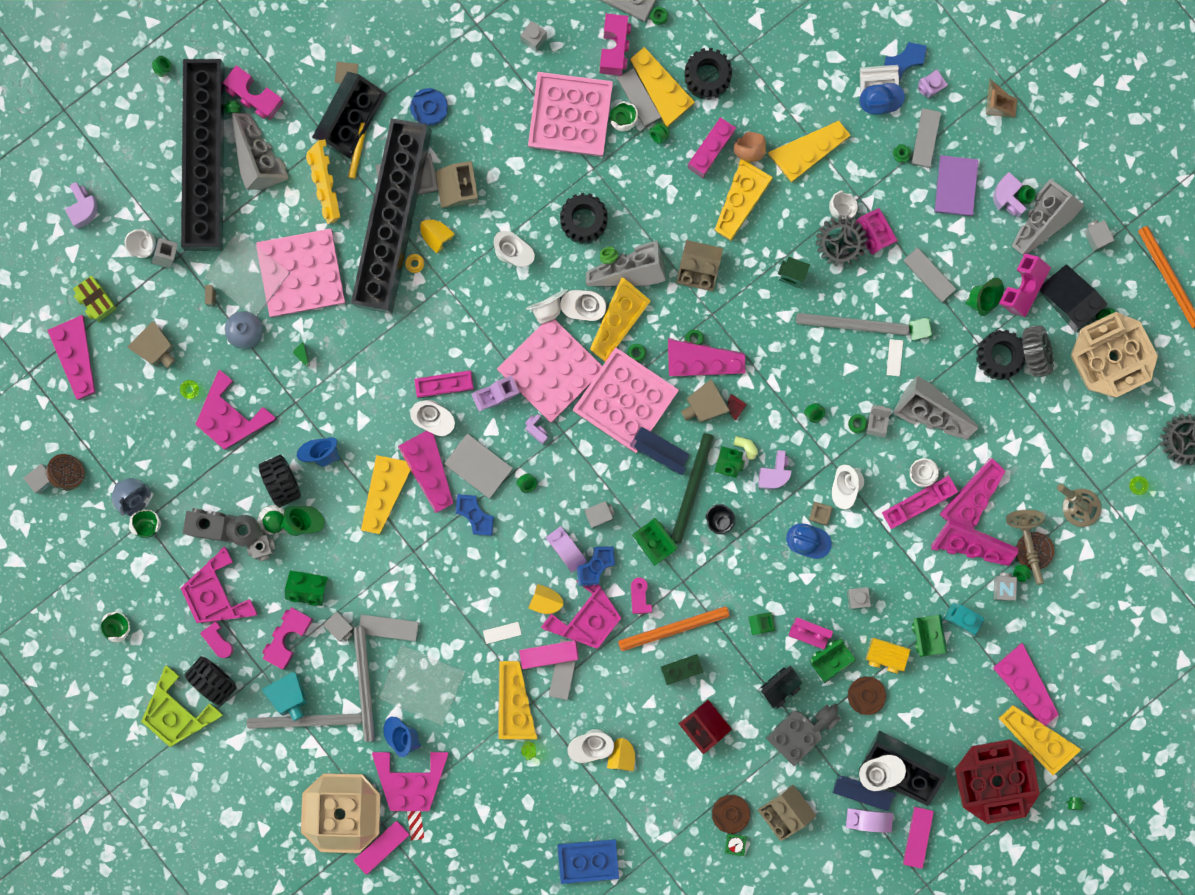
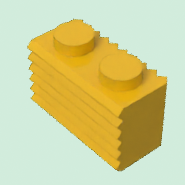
(887, 655)

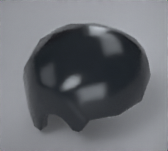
(720, 519)

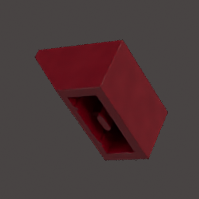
(705, 726)

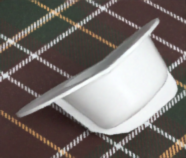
(512, 249)
(583, 305)
(547, 309)
(432, 417)
(846, 486)
(591, 746)
(882, 772)

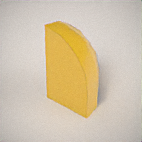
(435, 234)
(545, 600)
(622, 756)

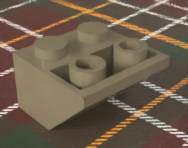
(457, 185)
(699, 265)
(787, 812)

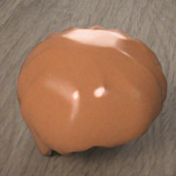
(750, 147)

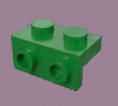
(655, 541)
(305, 588)
(929, 635)
(832, 660)

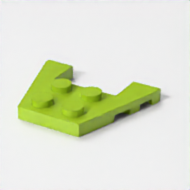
(169, 718)

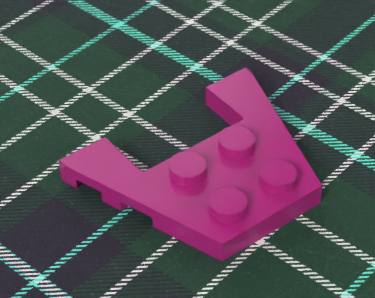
(222, 421)
(207, 597)
(591, 623)
(411, 789)

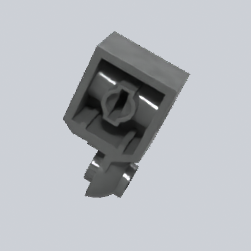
(221, 527)
(798, 735)

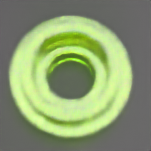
(183, 389)
(1144, 485)
(528, 750)

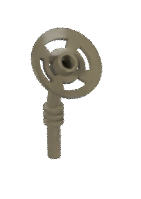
(1079, 505)
(1025, 519)

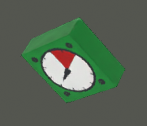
(735, 844)

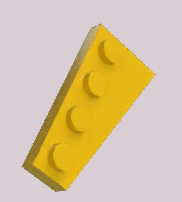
(663, 90)
(806, 151)
(324, 181)
(746, 190)
(619, 318)
(385, 486)
(513, 705)
(1045, 744)

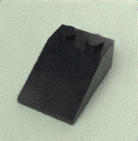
(1072, 297)
(780, 686)

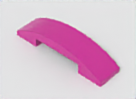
(919, 502)

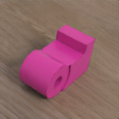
(638, 597)
(216, 641)

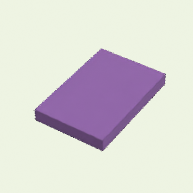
(956, 185)

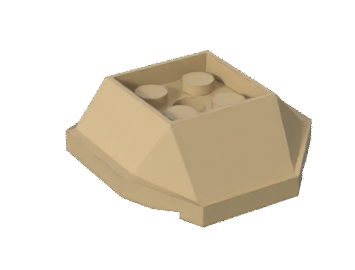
(1133, 349)
(356, 798)

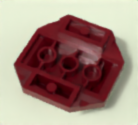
(1018, 783)

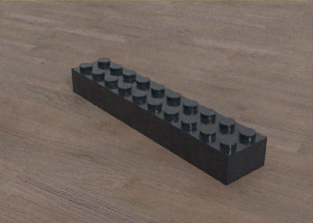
(202, 155)
(391, 216)

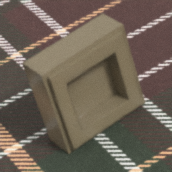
(210, 295)
(820, 513)

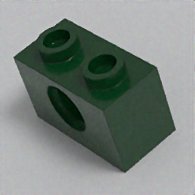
(793, 272)
(681, 669)

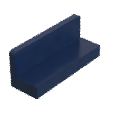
(660, 450)
(856, 791)

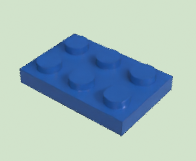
(588, 861)

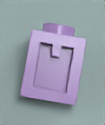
(931, 84)
(538, 433)

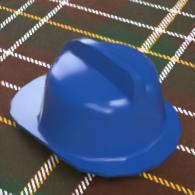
(882, 98)
(320, 451)
(808, 541)
(400, 737)

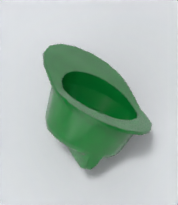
(986, 296)
(302, 520)

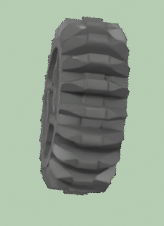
(838, 257)
(1038, 351)
(1178, 436)

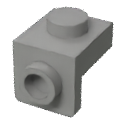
(878, 421)

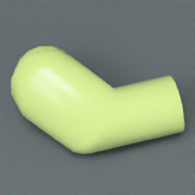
(748, 445)

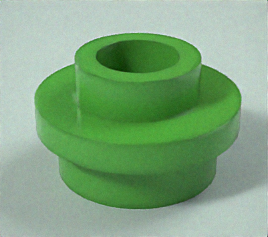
(608, 255)

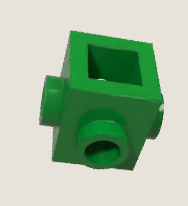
(729, 462)

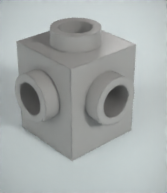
(266, 551)

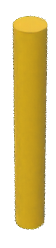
(356, 156)

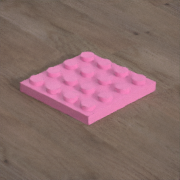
(570, 114)
(313, 271)
(550, 369)
(625, 398)

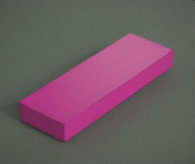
(444, 384)
(549, 654)
(918, 837)
(381, 847)

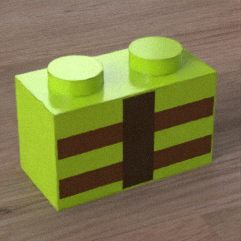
(94, 298)

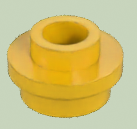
(414, 257)

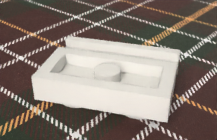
(878, 75)

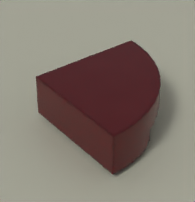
(735, 406)

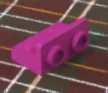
(877, 231)
(810, 633)

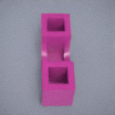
(616, 29)
(265, 104)
(711, 147)
(1033, 275)
(277, 652)

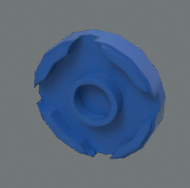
(429, 107)

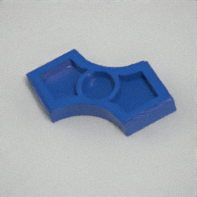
(911, 56)
(481, 523)
(601, 559)

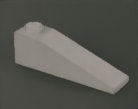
(256, 160)
(1051, 212)
(639, 268)
(930, 407)

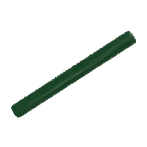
(692, 487)

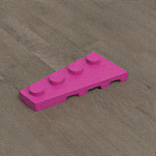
(72, 349)
(696, 359)
(426, 465)
(974, 496)
(966, 540)
(1023, 680)

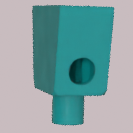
(964, 619)
(287, 696)

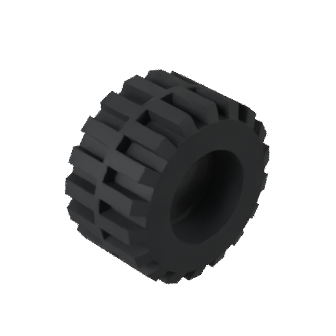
(713, 59)
(583, 202)
(990, 366)
(279, 481)
(210, 681)

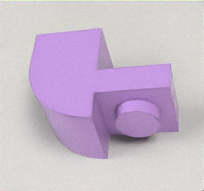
(1004, 194)
(84, 210)
(495, 394)
(777, 477)
(566, 549)
(869, 820)

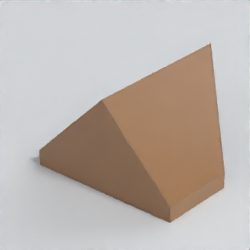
(1000, 102)

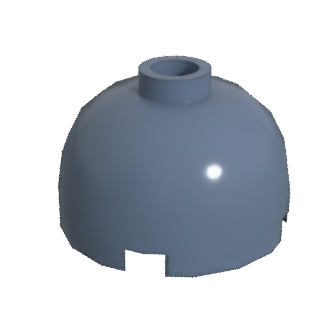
(243, 330)
(129, 496)

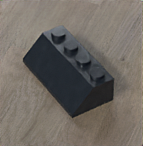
(351, 105)
(923, 773)

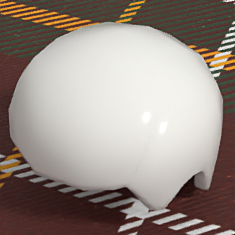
(843, 205)
(140, 243)
(924, 472)

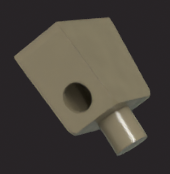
(153, 346)
(705, 404)

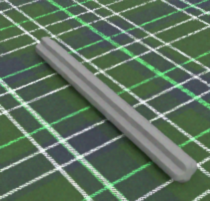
(854, 324)
(364, 684)
(313, 720)

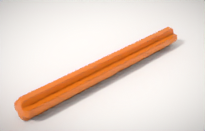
(1168, 274)
(673, 628)

